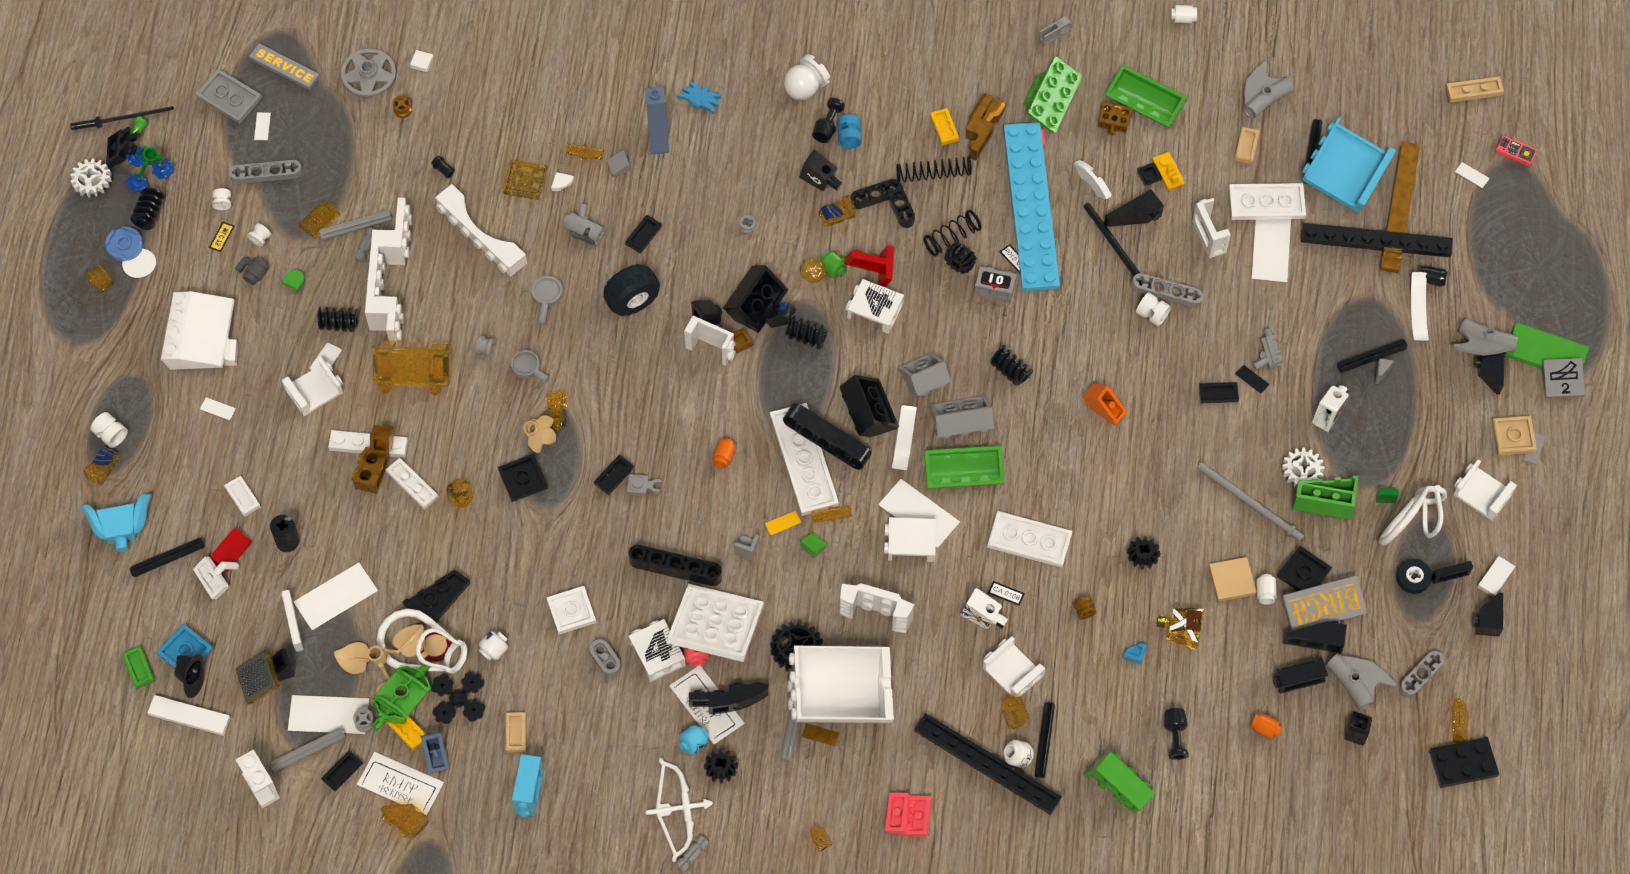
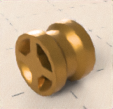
(402, 101)
(1084, 608)

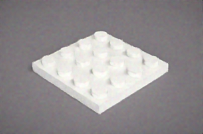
(715, 622)

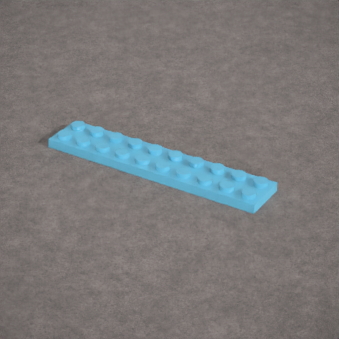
(1031, 207)

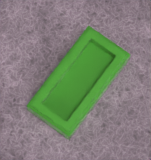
(138, 667)

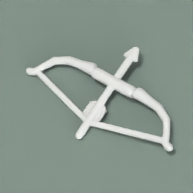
(665, 809)

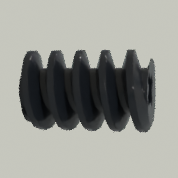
(146, 208)
(337, 320)
(806, 333)
(1010, 367)
(284, 533)

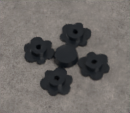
(458, 698)

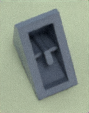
(435, 752)

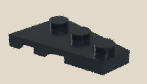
(440, 596)

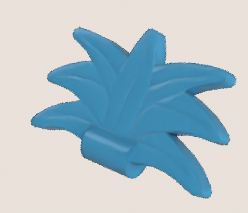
(700, 97)

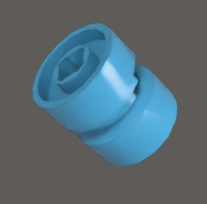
(849, 131)

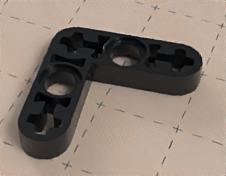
(891, 196)

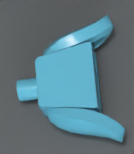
(118, 523)

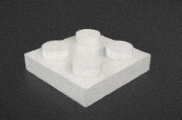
(571, 610)

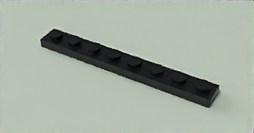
(1377, 240)
(988, 764)

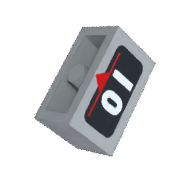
(995, 284)

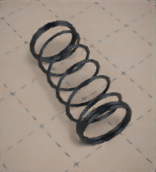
(968, 221)

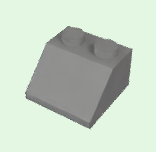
(925, 374)

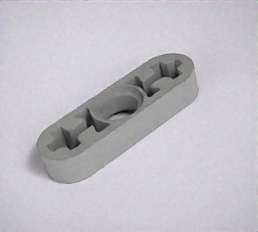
(1423, 665)

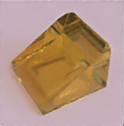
(820, 838)

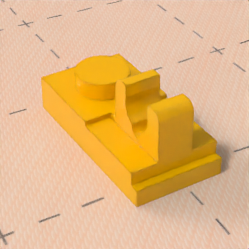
(1167, 168)

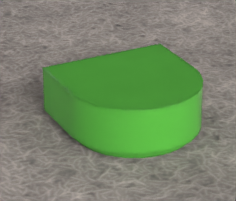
(294, 279)

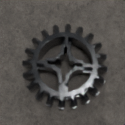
(809, 637)

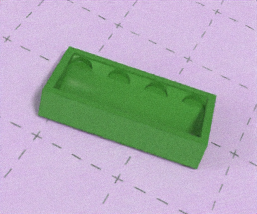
(1146, 96)
(964, 467)

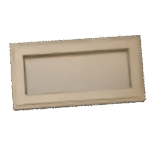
(1247, 145)
(515, 732)

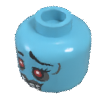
(693, 740)

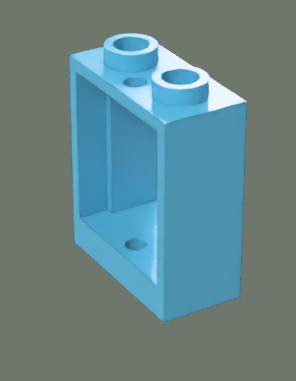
(527, 785)

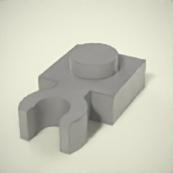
(640, 484)

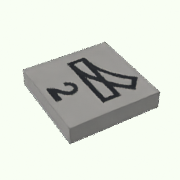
(1563, 378)

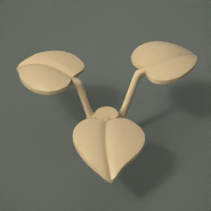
(355, 656)

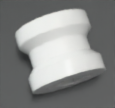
(221, 199)
(259, 235)

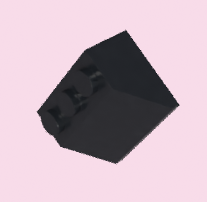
(752, 294)
(868, 406)

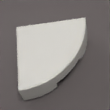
(561, 181)

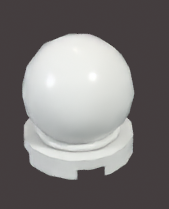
(805, 79)

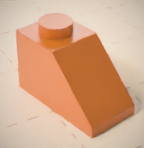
(1105, 403)

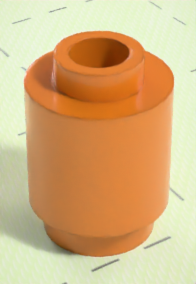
(724, 453)
(1266, 726)

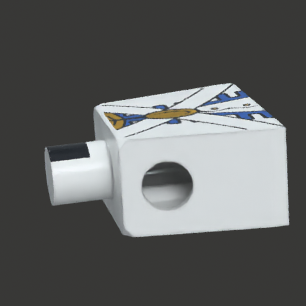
(983, 610)

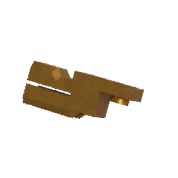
(982, 123)

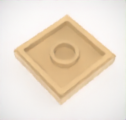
(1514, 435)
(1232, 579)

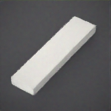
(188, 715)

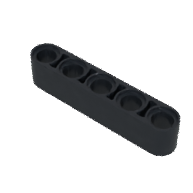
(827, 436)
(669, 558)

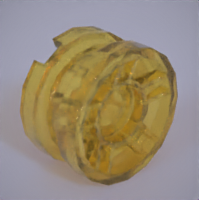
(99, 278)

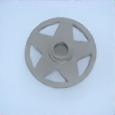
(368, 72)

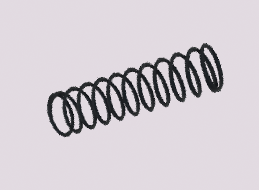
(899, 171)

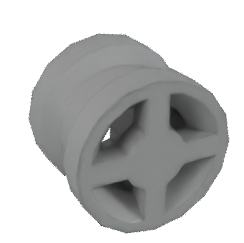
(485, 346)
(363, 715)

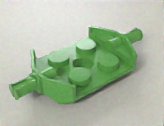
(396, 708)

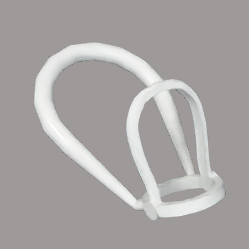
(1403, 519)
(435, 628)

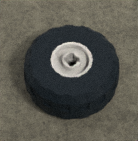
(631, 290)

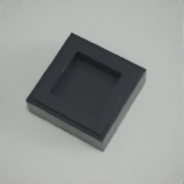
(1149, 174)

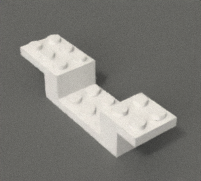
(387, 248)

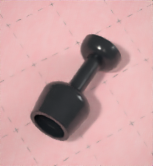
(824, 127)
(1174, 722)

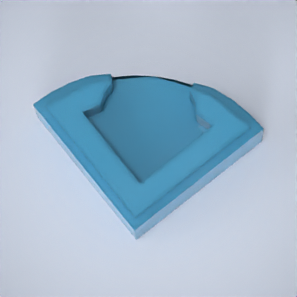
(1135, 653)

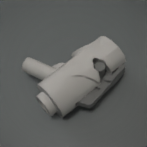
(582, 228)

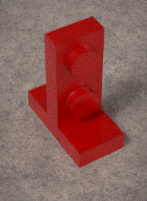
(881, 264)

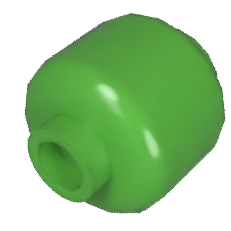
(834, 264)

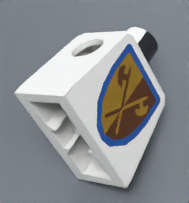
(1334, 401)

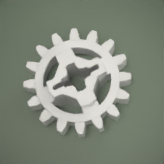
(90, 177)
(1295, 470)

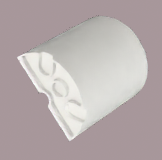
(840, 684)

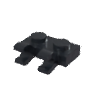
(118, 146)

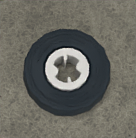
(1406, 571)

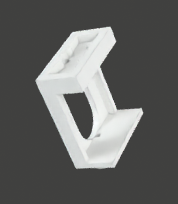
(1217, 241)

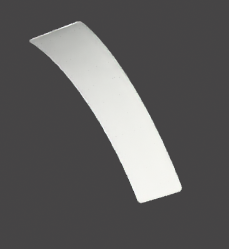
(1418, 306)
(904, 437)

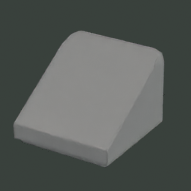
(618, 164)
(1382, 369)

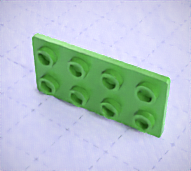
(1052, 94)

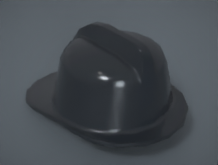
(190, 672)

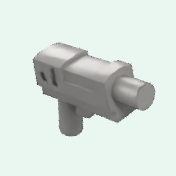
(1270, 355)

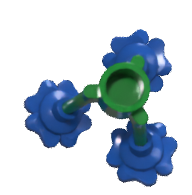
(147, 156)

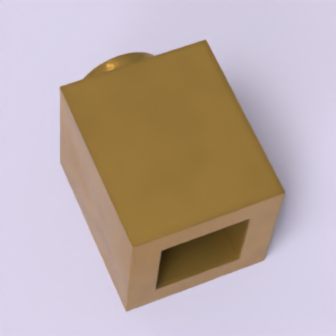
(381, 439)

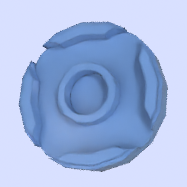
(124, 244)

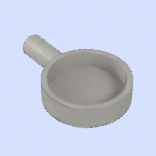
(526, 365)

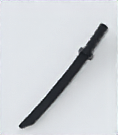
(98, 122)

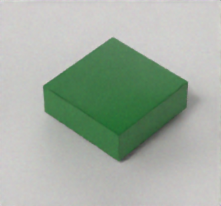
(1387, 495)

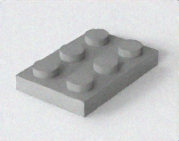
(228, 96)

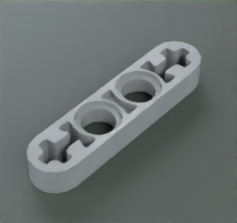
(265, 175)
(1167, 287)

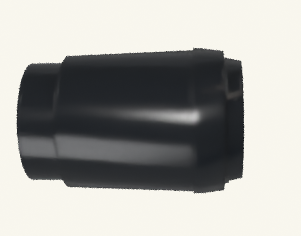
(1435, 276)

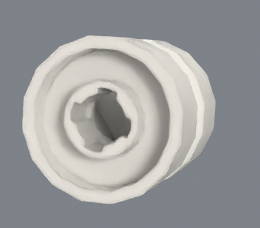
(1153, 309)
(110, 431)

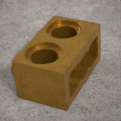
(374, 471)

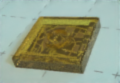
(524, 179)

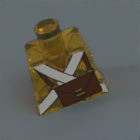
(1183, 626)

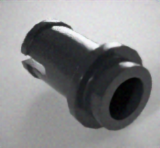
(439, 164)

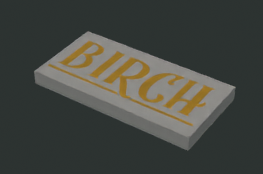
(1324, 603)

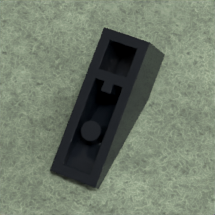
(1137, 211)
(1321, 636)

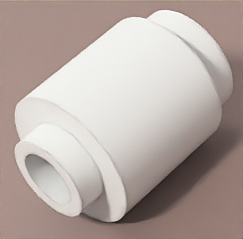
(1184, 14)
(1266, 589)

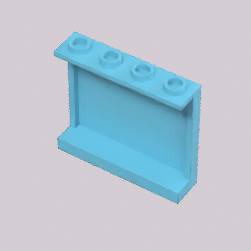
(1346, 167)

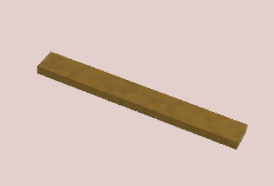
(1401, 201)

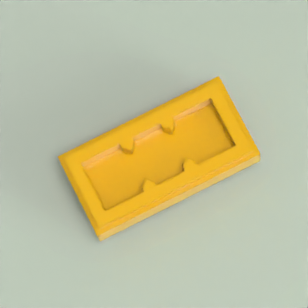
(944, 126)
(408, 732)

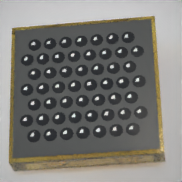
(257, 677)

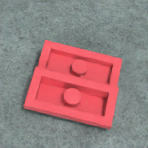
(908, 815)

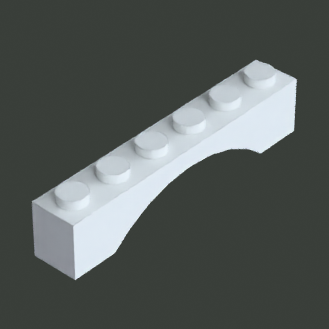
(505, 254)

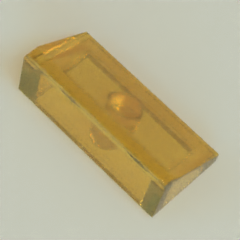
(319, 218)
(1459, 721)

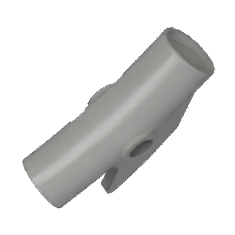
(1263, 91)
(1485, 340)
(1359, 678)

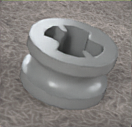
(749, 219)

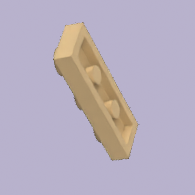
(1474, 89)

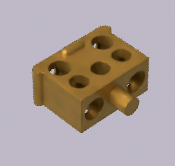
(1114, 117)

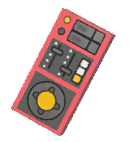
(1516, 151)

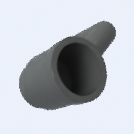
(254, 271)

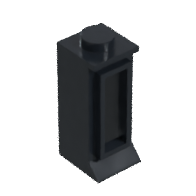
(1300, 676)

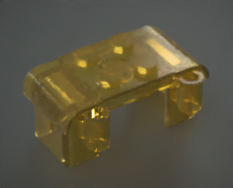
(411, 366)

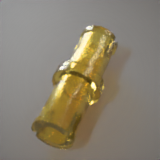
(584, 151)
(831, 514)

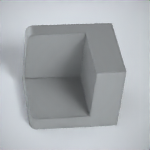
(747, 547)

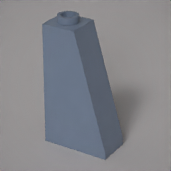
(657, 120)

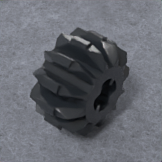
(960, 258)
(1149, 551)
(718, 772)

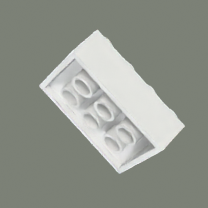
(197, 331)

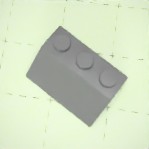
(962, 416)

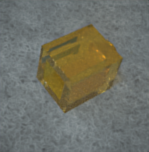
(1015, 712)

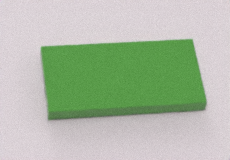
(1536, 345)

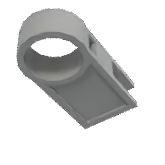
(1055, 30)

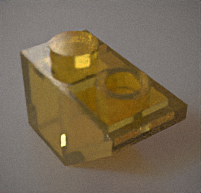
(406, 818)

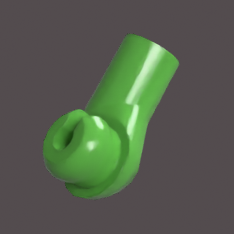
(139, 126)

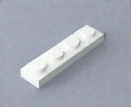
(356, 443)

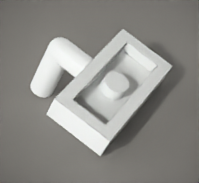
(211, 576)

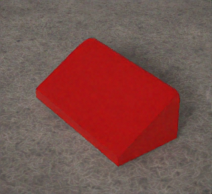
(231, 548)

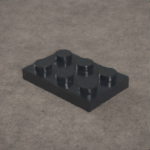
(1464, 762)

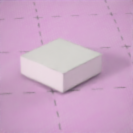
(421, 61)

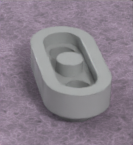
(606, 658)

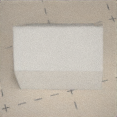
(231, 353)

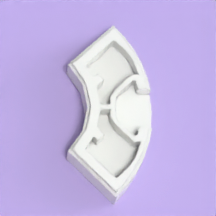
(1097, 184)

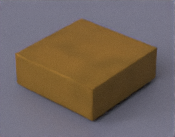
(742, 340)

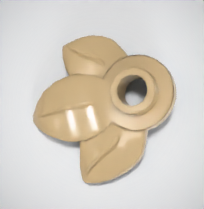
(542, 434)

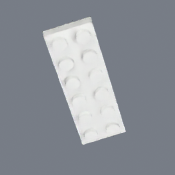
(805, 467)

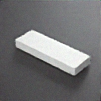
(412, 483)
(292, 621)

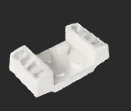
(879, 600)

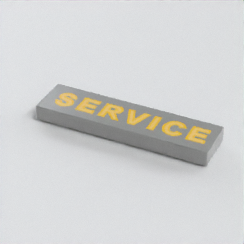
(284, 66)

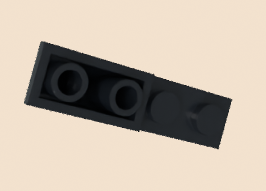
(738, 697)

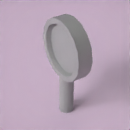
(546, 292)

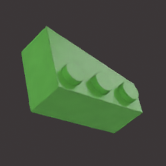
(1328, 497)
(1121, 781)

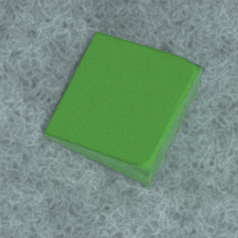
(813, 544)

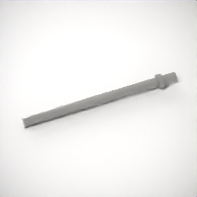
(1291, 530)

